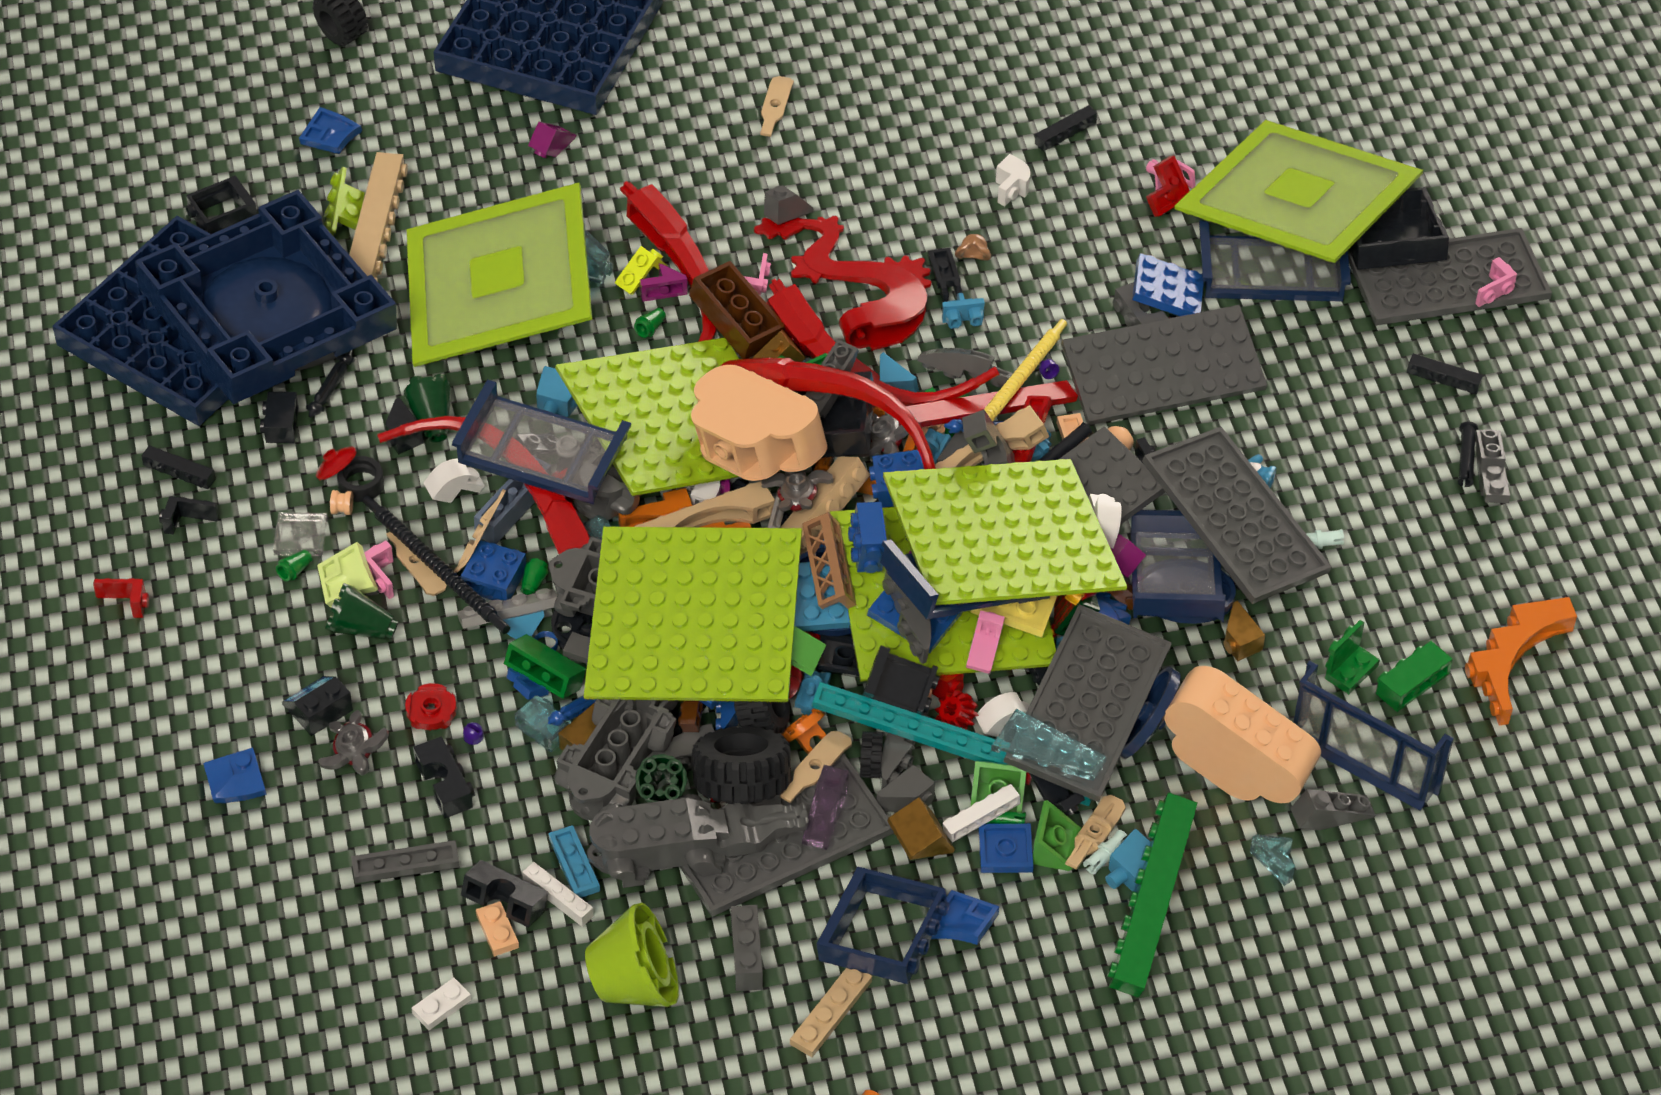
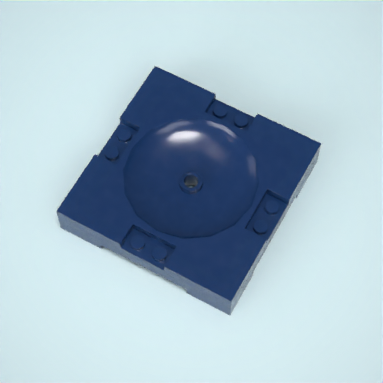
(266, 297)

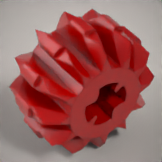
(957, 709)

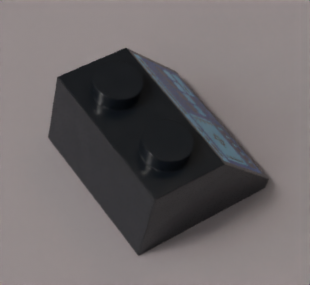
(319, 704)

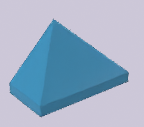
(896, 375)
(524, 624)

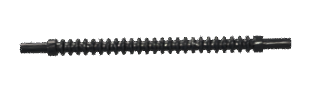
(435, 563)

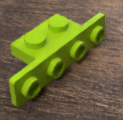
(344, 203)

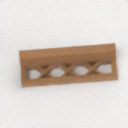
(837, 559)

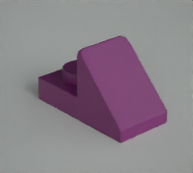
(667, 285)

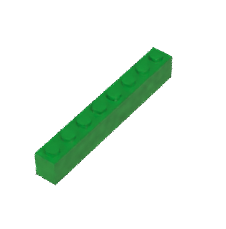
(1152, 896)

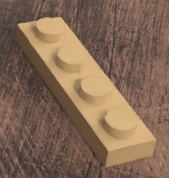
(830, 1011)

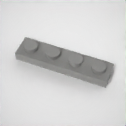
(518, 605)

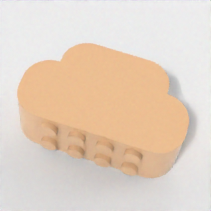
(755, 424)
(1239, 739)

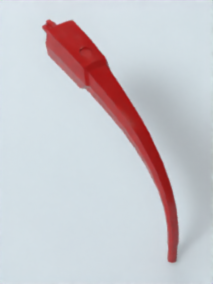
(669, 233)
(812, 339)
(824, 379)
(559, 514)

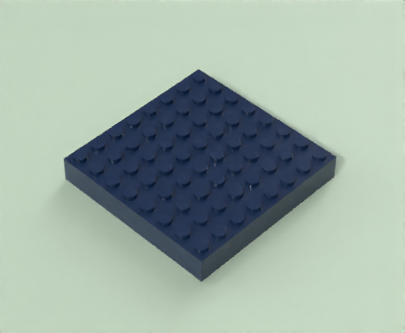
(546, 47)
(133, 343)

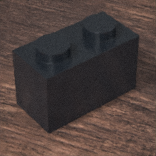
(280, 417)

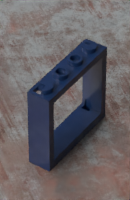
(890, 886)

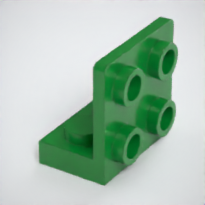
(1348, 661)

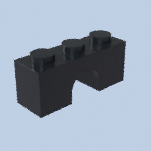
(437, 760)
(489, 883)

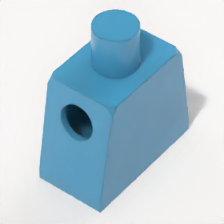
(553, 394)
(1126, 861)

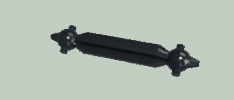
(330, 384)

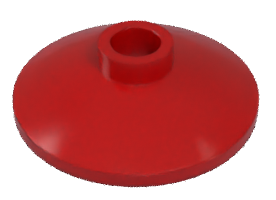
(335, 461)

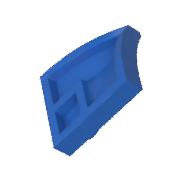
(329, 131)
(235, 777)
(966, 918)

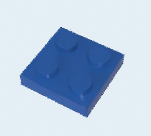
(1005, 848)

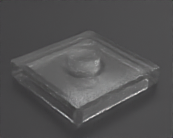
(300, 532)

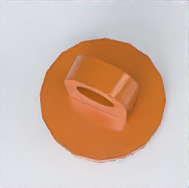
(804, 729)

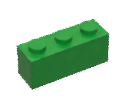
(544, 666)
(1413, 676)

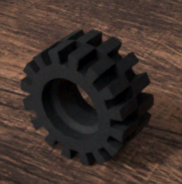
(871, 754)

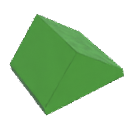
(806, 651)
(991, 777)
(1054, 838)

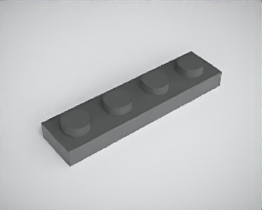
(405, 861)

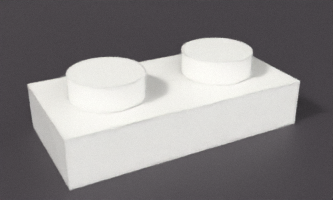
(441, 1004)

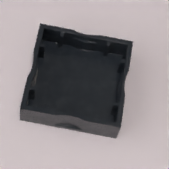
(1403, 234)
(848, 425)

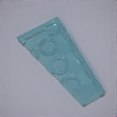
(1039, 742)

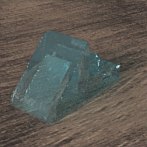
(1273, 853)

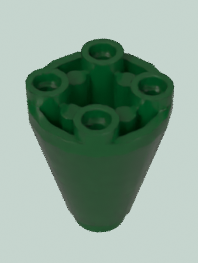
(429, 399)
(360, 616)
(656, 773)

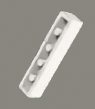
(981, 813)
(559, 894)

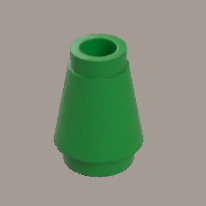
(648, 323)
(293, 565)
(533, 576)

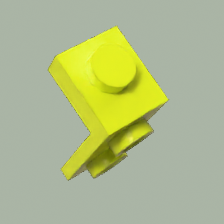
(638, 269)

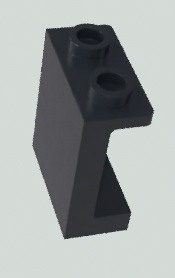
(900, 682)

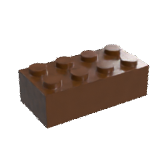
(735, 309)

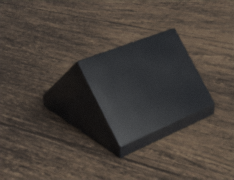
(838, 656)

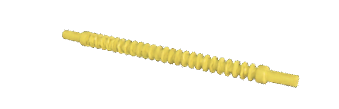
(1024, 370)

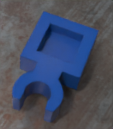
(525, 685)

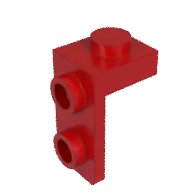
(124, 588)

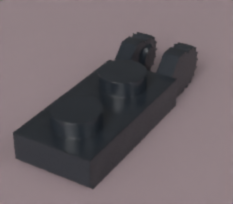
(944, 272)

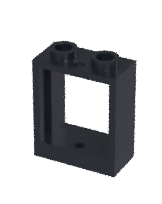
(216, 194)

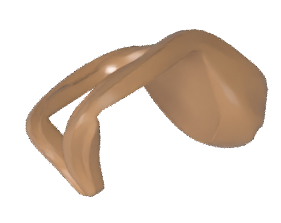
(973, 247)

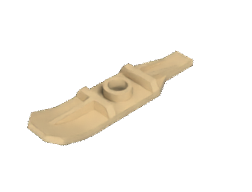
(777, 95)
(472, 544)
(425, 577)
(824, 753)
(1103, 821)

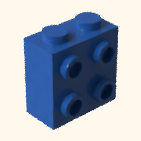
(889, 463)
(867, 535)
(494, 571)

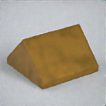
(919, 831)

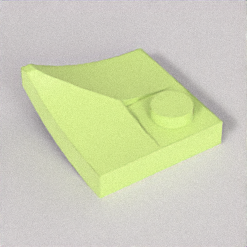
(346, 567)

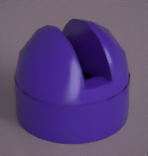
(1053, 369)
(470, 735)

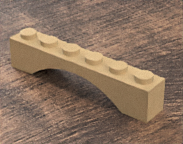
(1020, 432)
(744, 504)

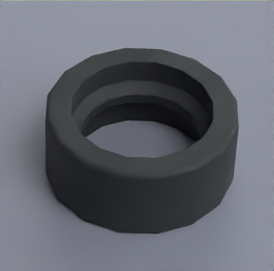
(360, 465)

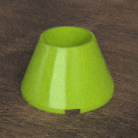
(631, 962)

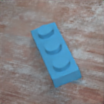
(574, 861)

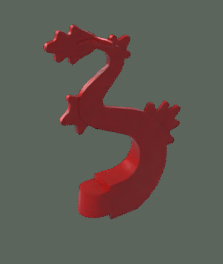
(875, 322)

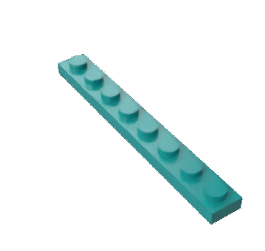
(905, 724)

